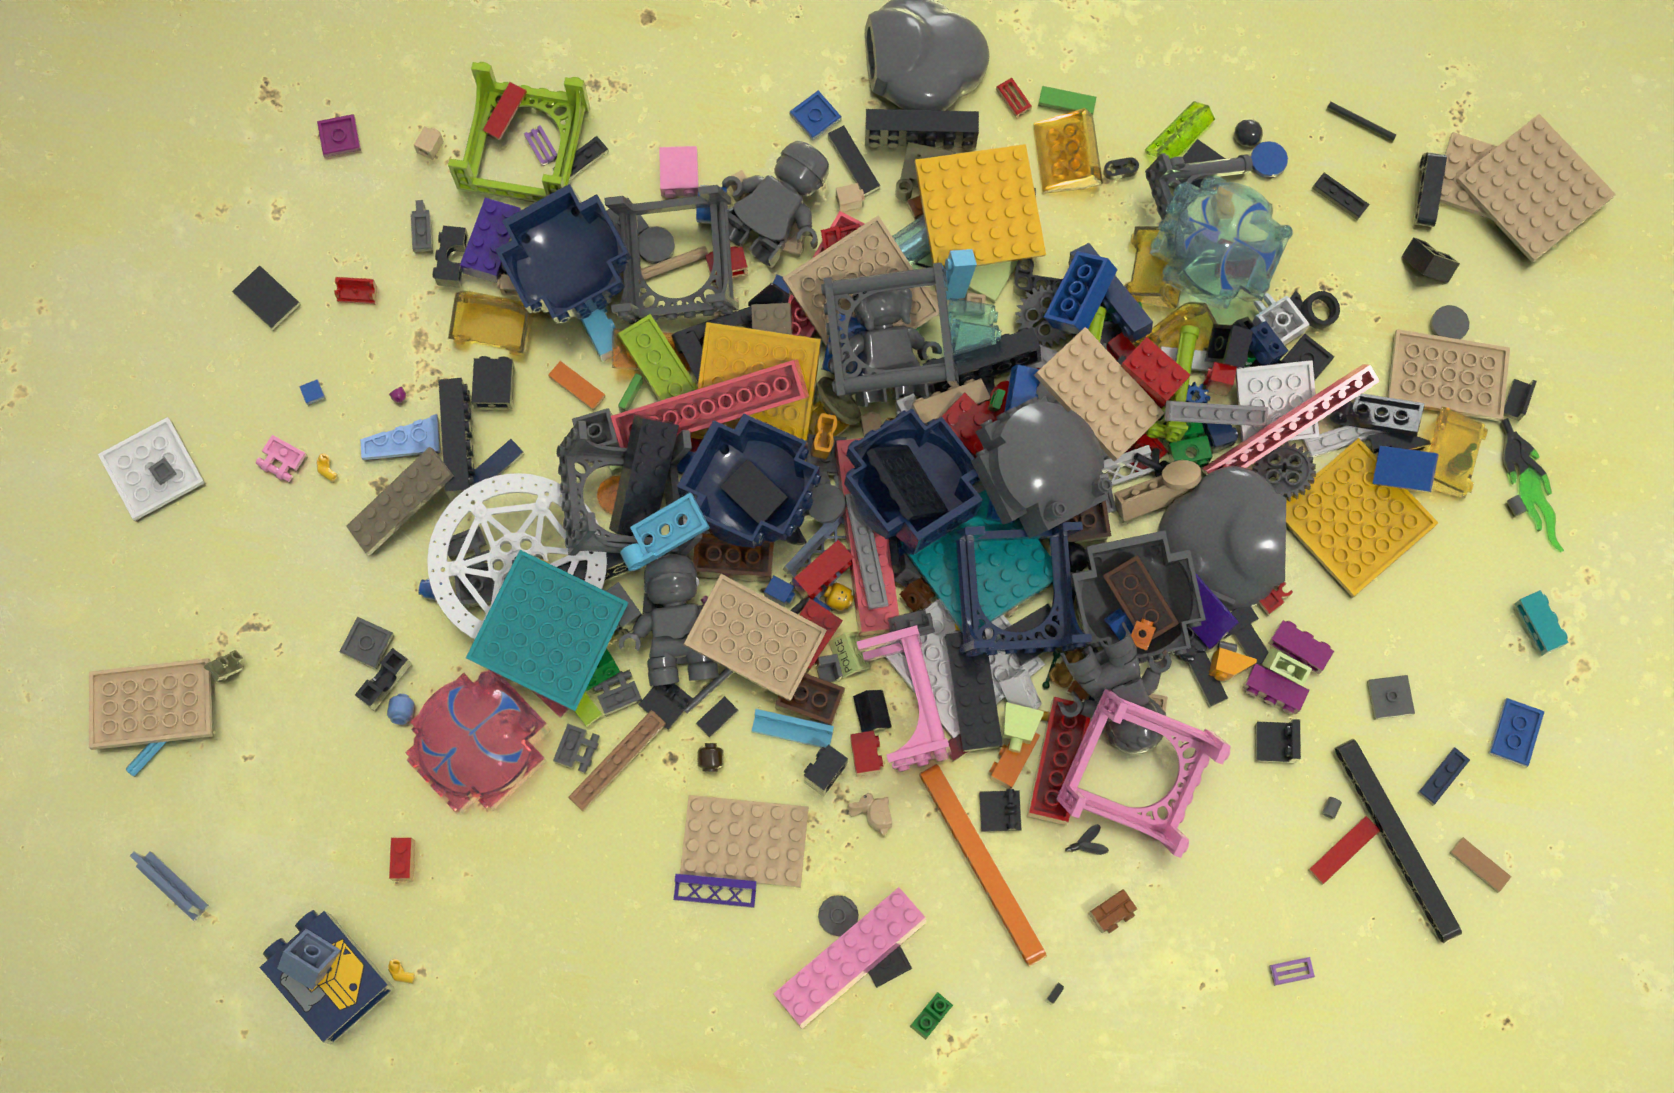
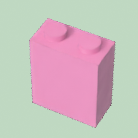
(678, 171)

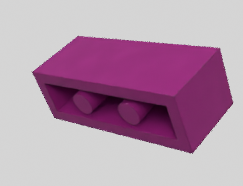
(1301, 646)
(1275, 689)

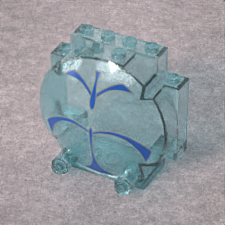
(1220, 242)

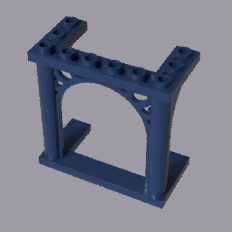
(1068, 633)

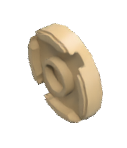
(1181, 475)

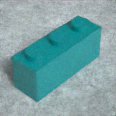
(1541, 622)

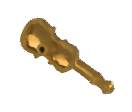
(1060, 674)

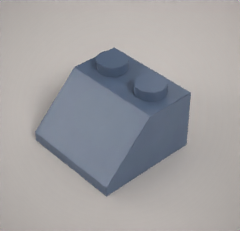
(308, 959)

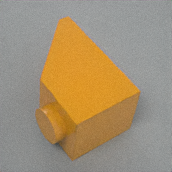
(1228, 664)

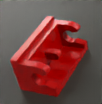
(355, 290)

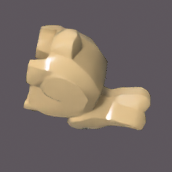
(876, 812)

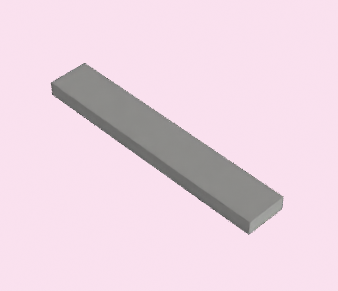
(1216, 413)
(867, 558)

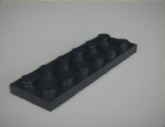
(973, 697)

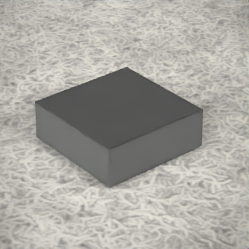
(162, 471)

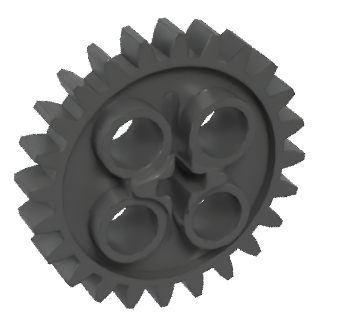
(1034, 301)
(1286, 455)

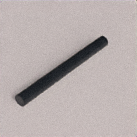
(1362, 121)

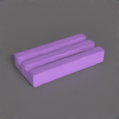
(534, 133)
(1275, 974)

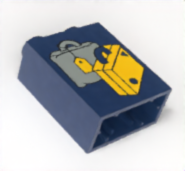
(344, 993)

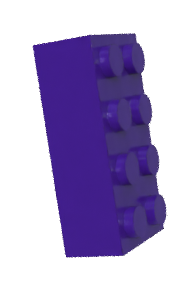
(487, 235)

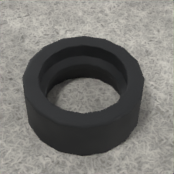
(1332, 303)

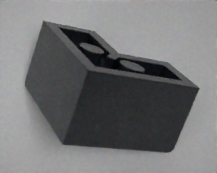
(1430, 261)

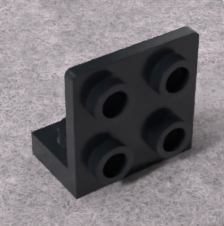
(1278, 741)

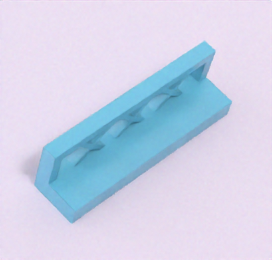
(792, 729)

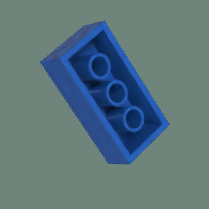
(1080, 292)

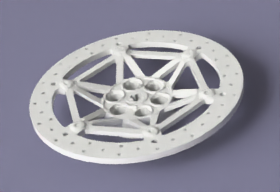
(482, 515)

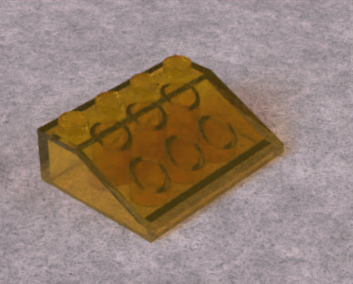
(1068, 152)

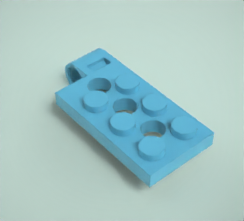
(639, 554)

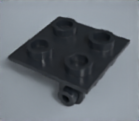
(667, 702)
(1000, 810)

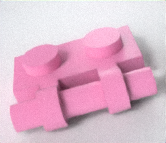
(285, 454)

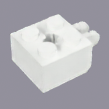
(1281, 311)

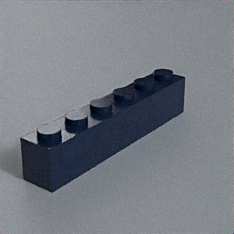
(1121, 305)

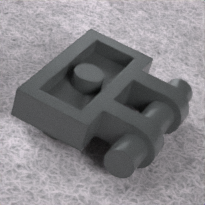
(458, 540)
(620, 697)
(570, 746)

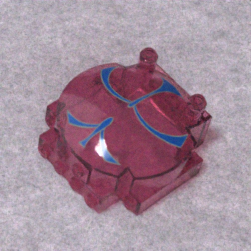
(477, 741)

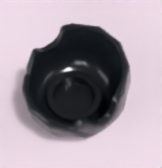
(1248, 132)
(1077, 557)

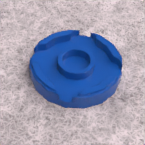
(1269, 159)

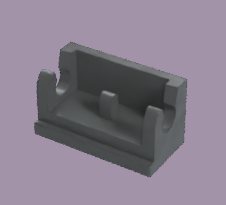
(918, 618)

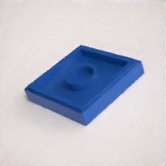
(815, 115)

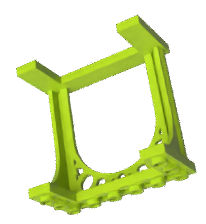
(574, 99)

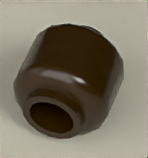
(710, 757)

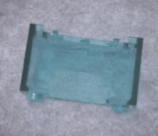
(972, 325)

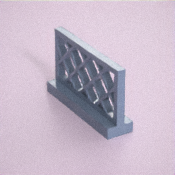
(812, 546)
(170, 884)

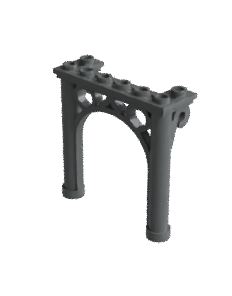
(1169, 172)

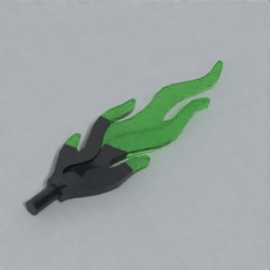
(1530, 473)

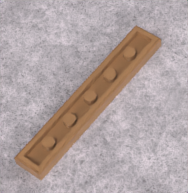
(617, 760)

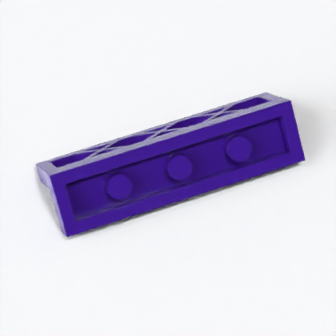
(714, 882)

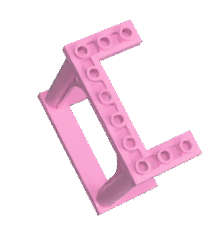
(929, 738)
(1165, 830)

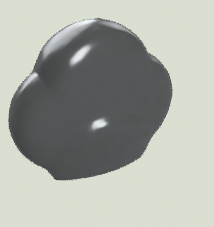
(923, 54)
(1233, 533)

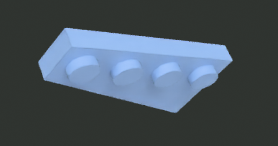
(403, 440)

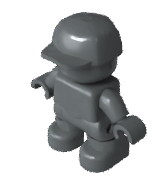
(777, 203)
(671, 582)

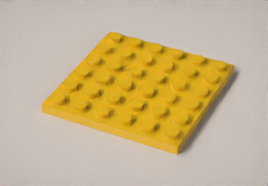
(981, 205)
(741, 351)
(1353, 523)

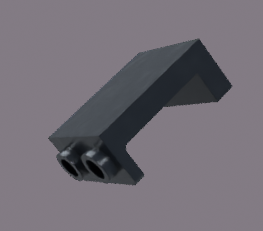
(492, 383)

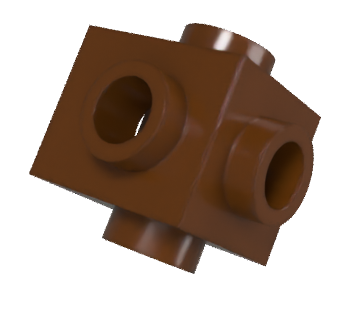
(917, 595)

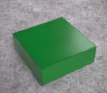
(996, 400)

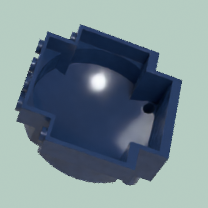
(564, 255)
(775, 455)
(943, 461)

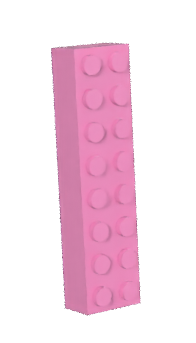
(850, 957)

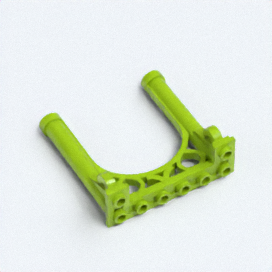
(1173, 430)

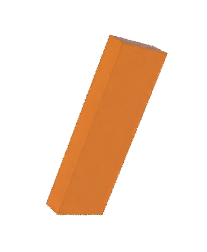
(576, 385)

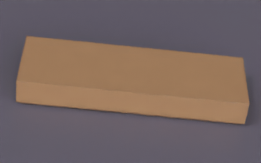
(1480, 865)

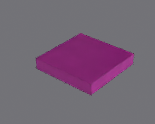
(339, 135)

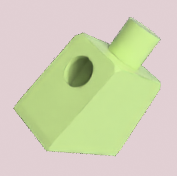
(1020, 725)

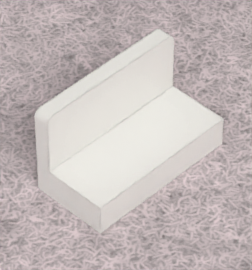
(1020, 690)

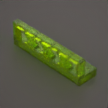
(1184, 133)

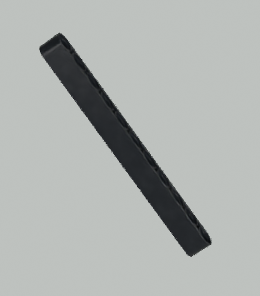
(1398, 841)

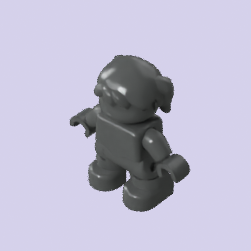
(887, 345)
(1119, 671)

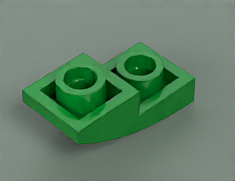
(931, 1015)

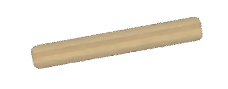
(674, 262)

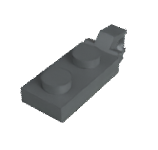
(421, 228)

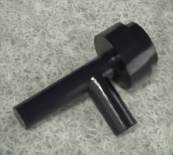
(1154, 463)

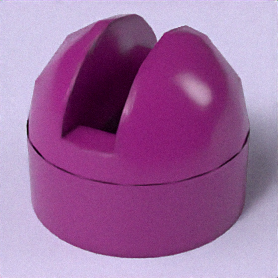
(398, 395)

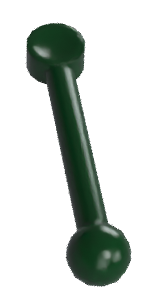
(1056, 655)

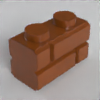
(1112, 911)

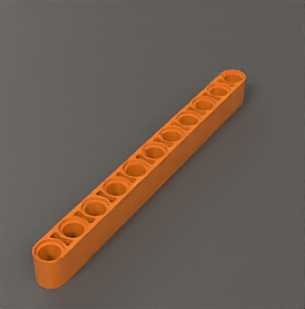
(983, 865)

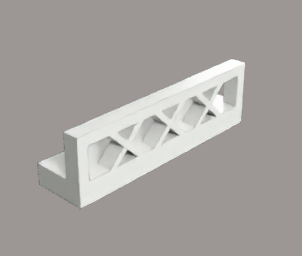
(1125, 460)

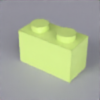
(1287, 666)

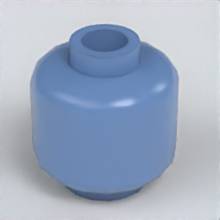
(400, 709)

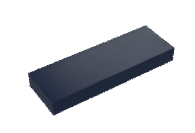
(498, 461)
(1443, 776)

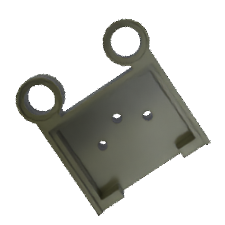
(908, 176)

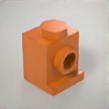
(1143, 625)

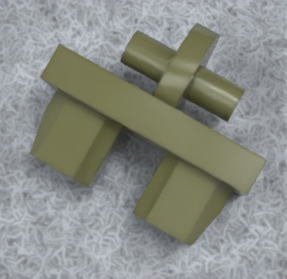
(225, 666)

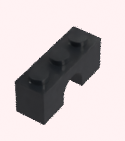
(451, 240)
(391, 670)

